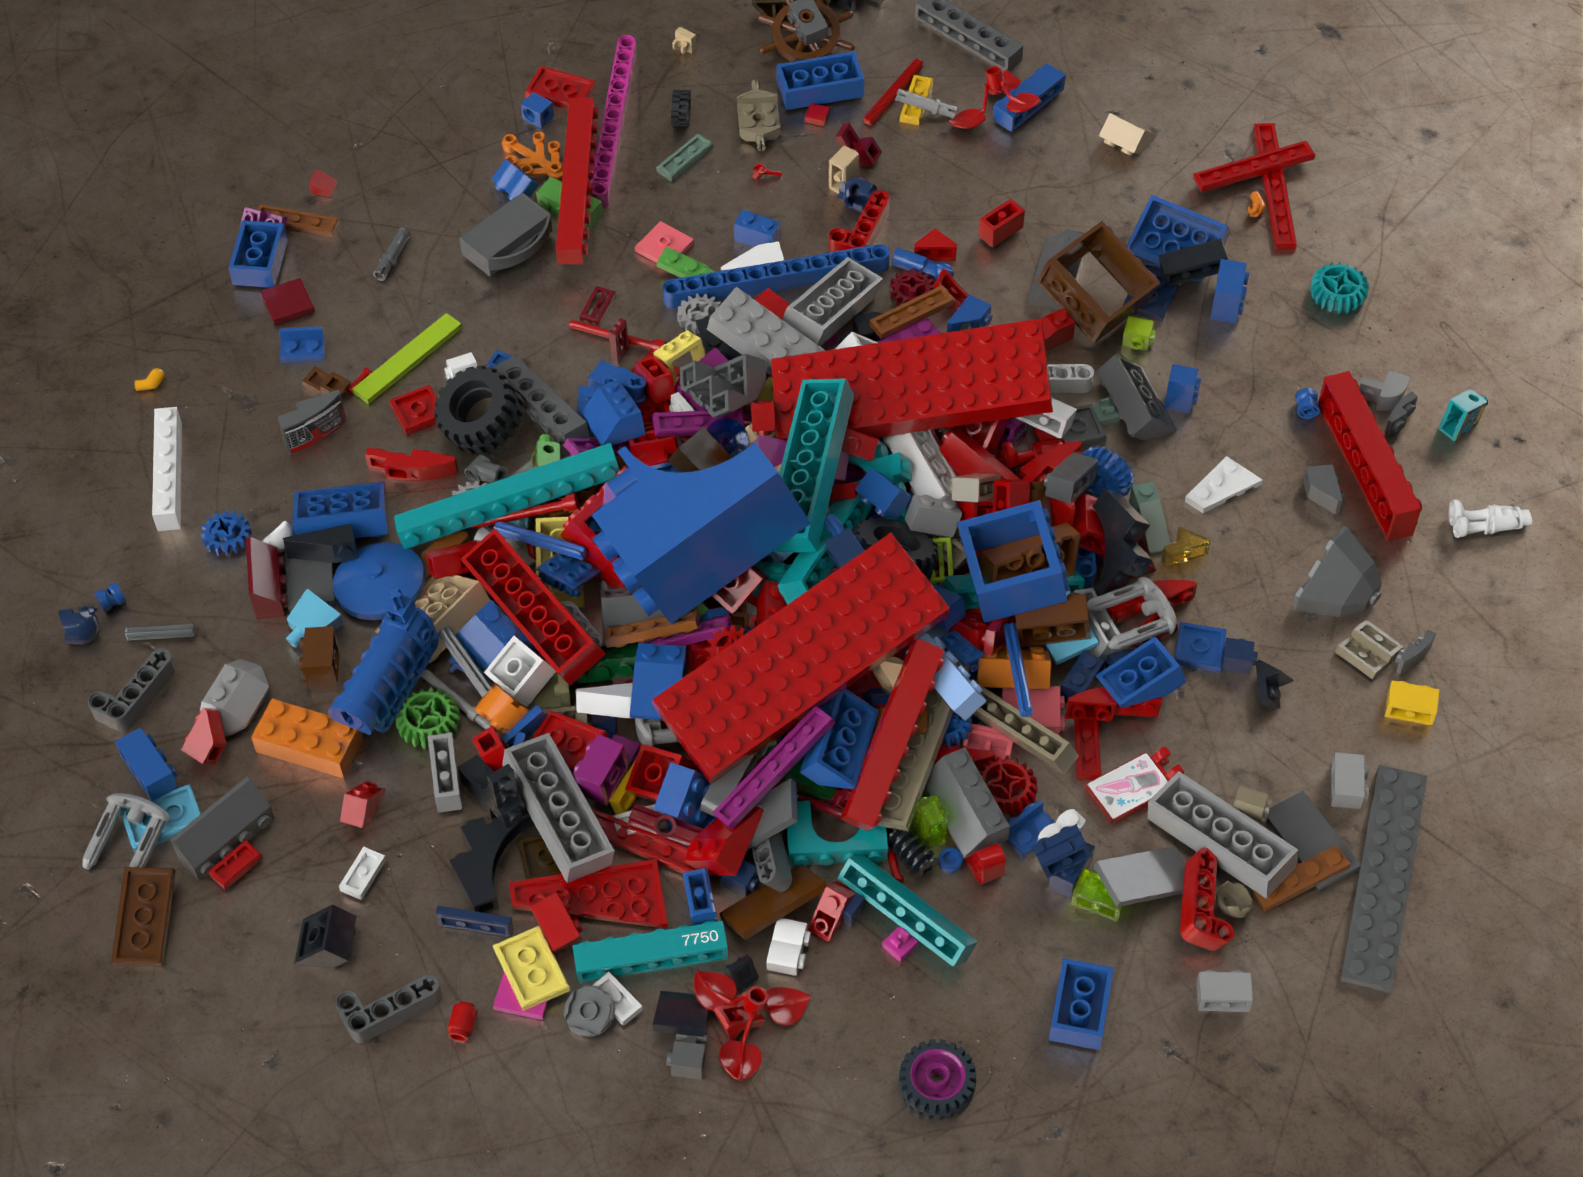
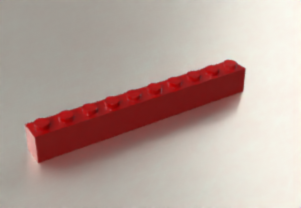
(576, 181)

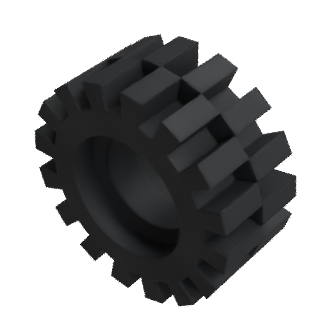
(681, 108)

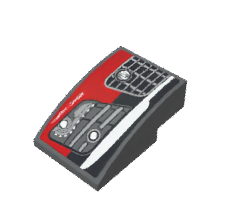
(312, 422)

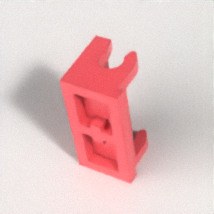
(989, 739)

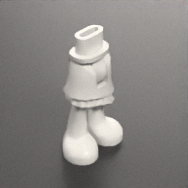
(1495, 518)

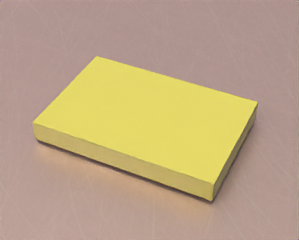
(531, 968)

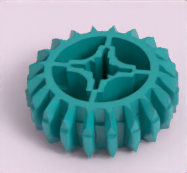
(1339, 287)

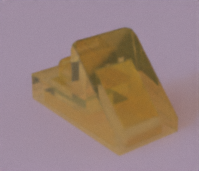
(1188, 547)

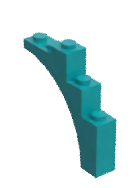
(894, 466)

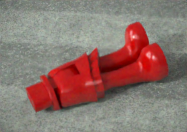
(1013, 459)

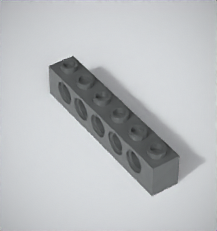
(970, 32)
(543, 403)

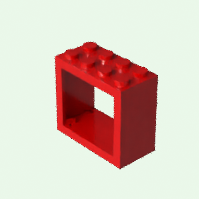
(579, 533)

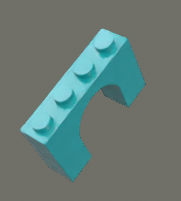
(808, 848)

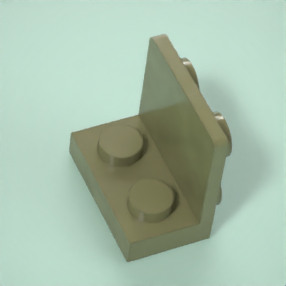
(553, 695)

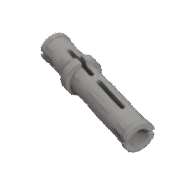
(922, 102)

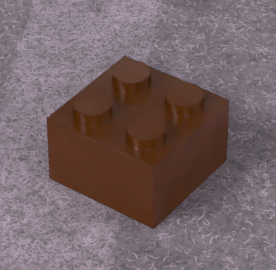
(320, 659)

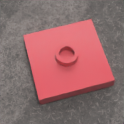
(660, 237)

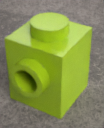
(1138, 333)

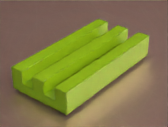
(940, 541)

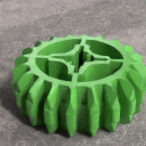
(424, 711)

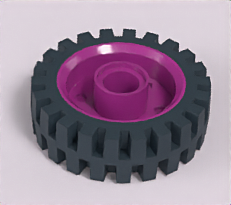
(937, 1097)

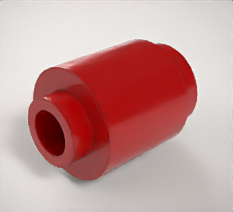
(462, 1021)

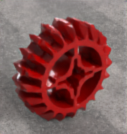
(1014, 779)

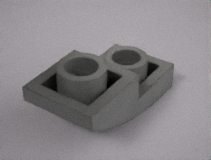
(1403, 408)
(1414, 653)

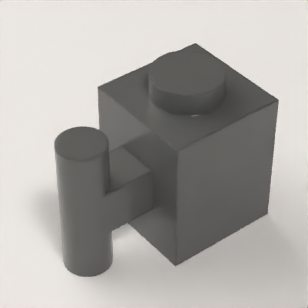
(687, 1057)

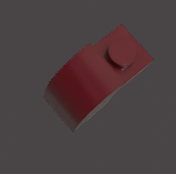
(866, 147)

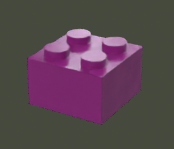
(601, 769)

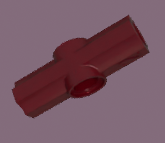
(650, 821)

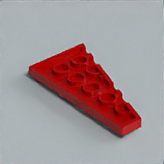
(616, 894)

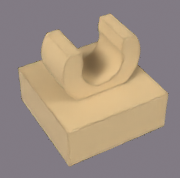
(685, 40)

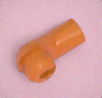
(1258, 205)

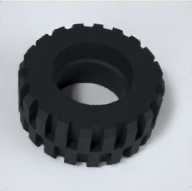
(462, 394)
(916, 544)

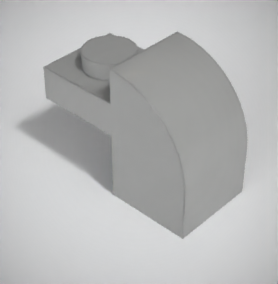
(1386, 393)

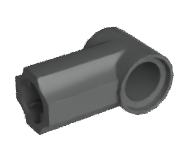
(484, 470)

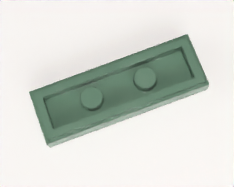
(684, 157)

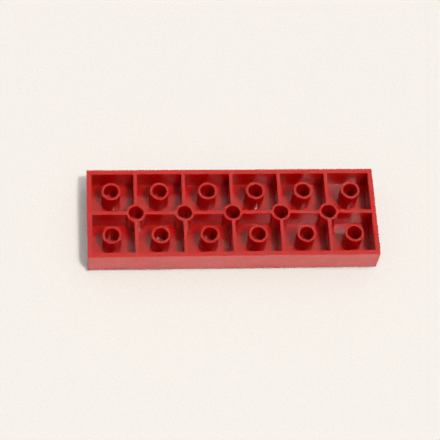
(927, 379)
(800, 658)

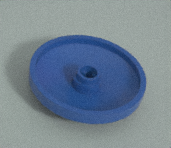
(364, 582)

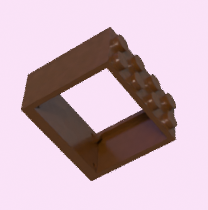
(1121, 265)

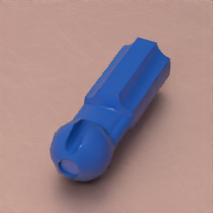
(907, 260)

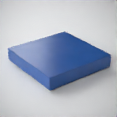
(1200, 646)

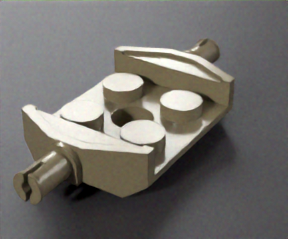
(758, 105)

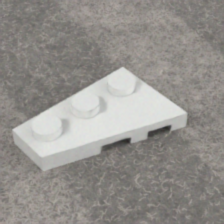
(1221, 484)

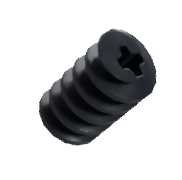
(912, 852)

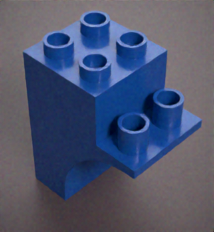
(693, 529)

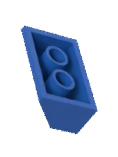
(613, 415)
(488, 634)

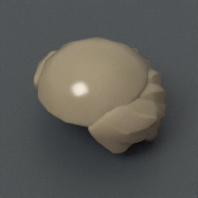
(1234, 899)

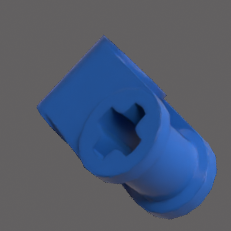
(632, 383)

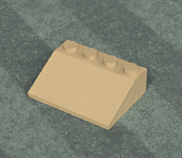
(450, 603)

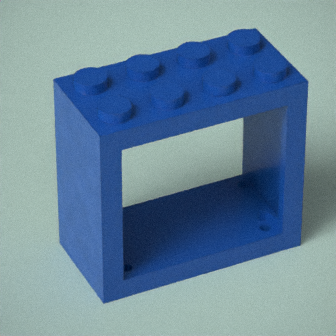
(1023, 591)

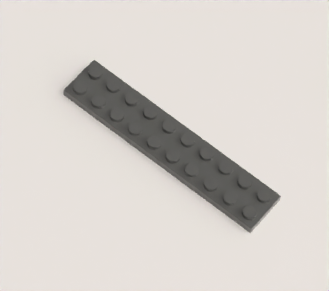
(1384, 879)

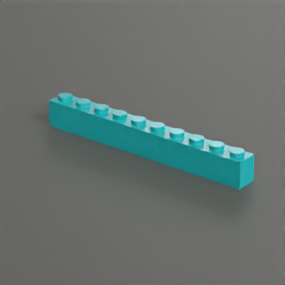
(506, 496)

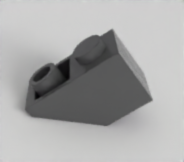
(1323, 487)

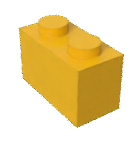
(1412, 702)

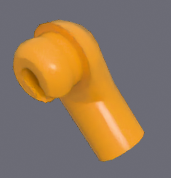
(152, 381)

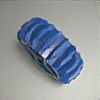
(1111, 472)

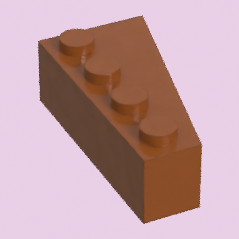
(1029, 555)

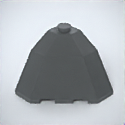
(724, 386)
(1342, 581)

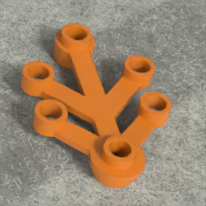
(551, 169)

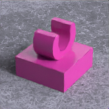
(900, 943)

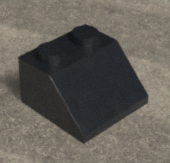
(326, 938)

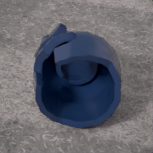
(856, 193)
(79, 627)

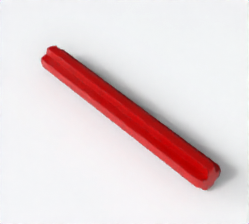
(890, 95)

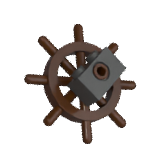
(807, 29)

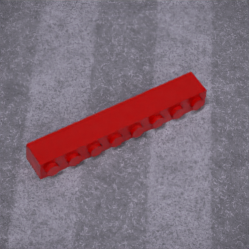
(892, 735)

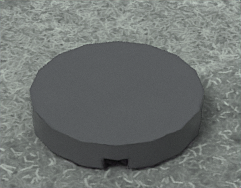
(589, 1011)

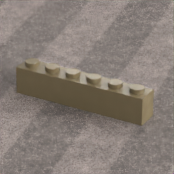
(1026, 732)

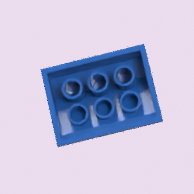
(1169, 228)
(357, 505)

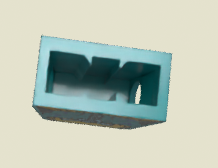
(1466, 409)

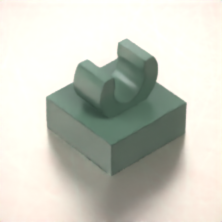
(1106, 412)

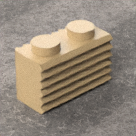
(842, 167)

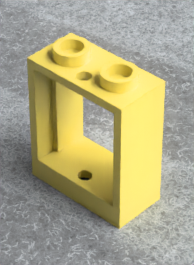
(683, 343)

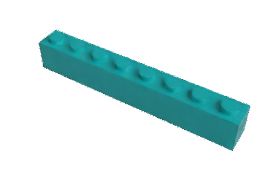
(813, 567)

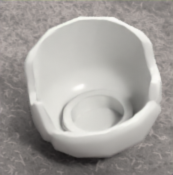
(276, 537)

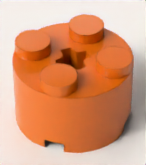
(501, 709)

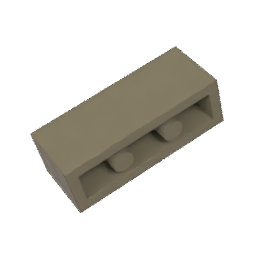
(973, 487)

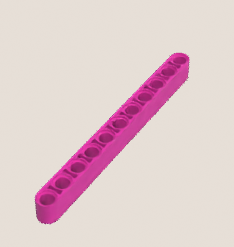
(614, 119)

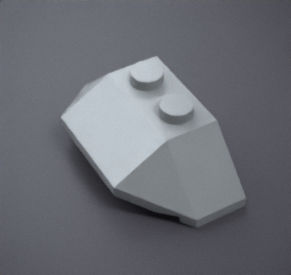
(237, 694)

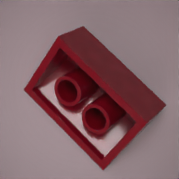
(266, 579)

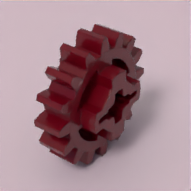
(909, 286)

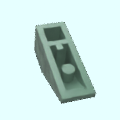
(1147, 503)

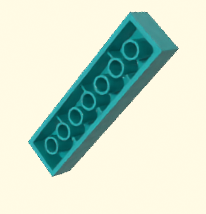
(814, 454)

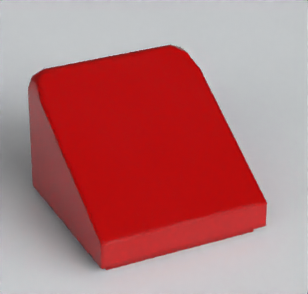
(322, 184)

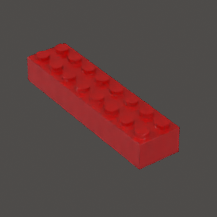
(1369, 456)
(532, 607)

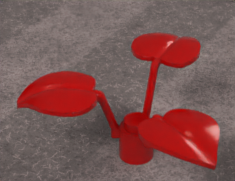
(996, 84)
(785, 1008)

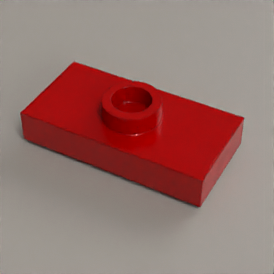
(859, 444)
(235, 865)

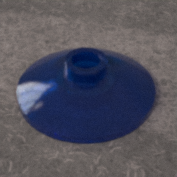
(733, 432)

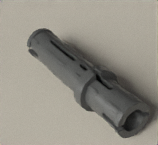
(388, 260)

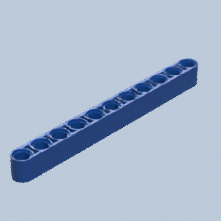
(772, 275)

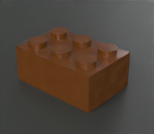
(1055, 623)

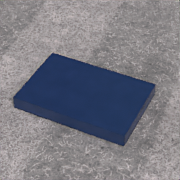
(1161, 299)

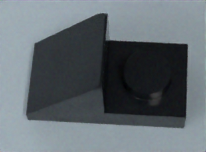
(1269, 681)

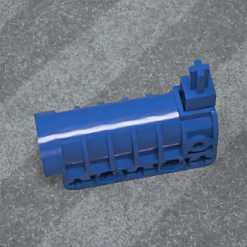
(388, 667)

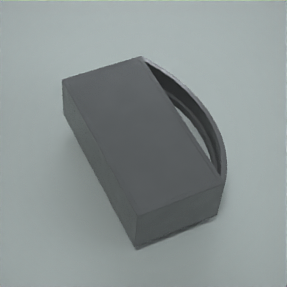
(507, 235)

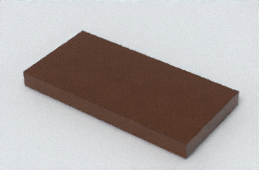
(768, 905)
(143, 916)

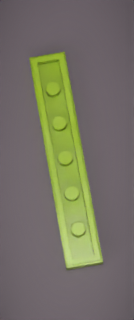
(407, 358)

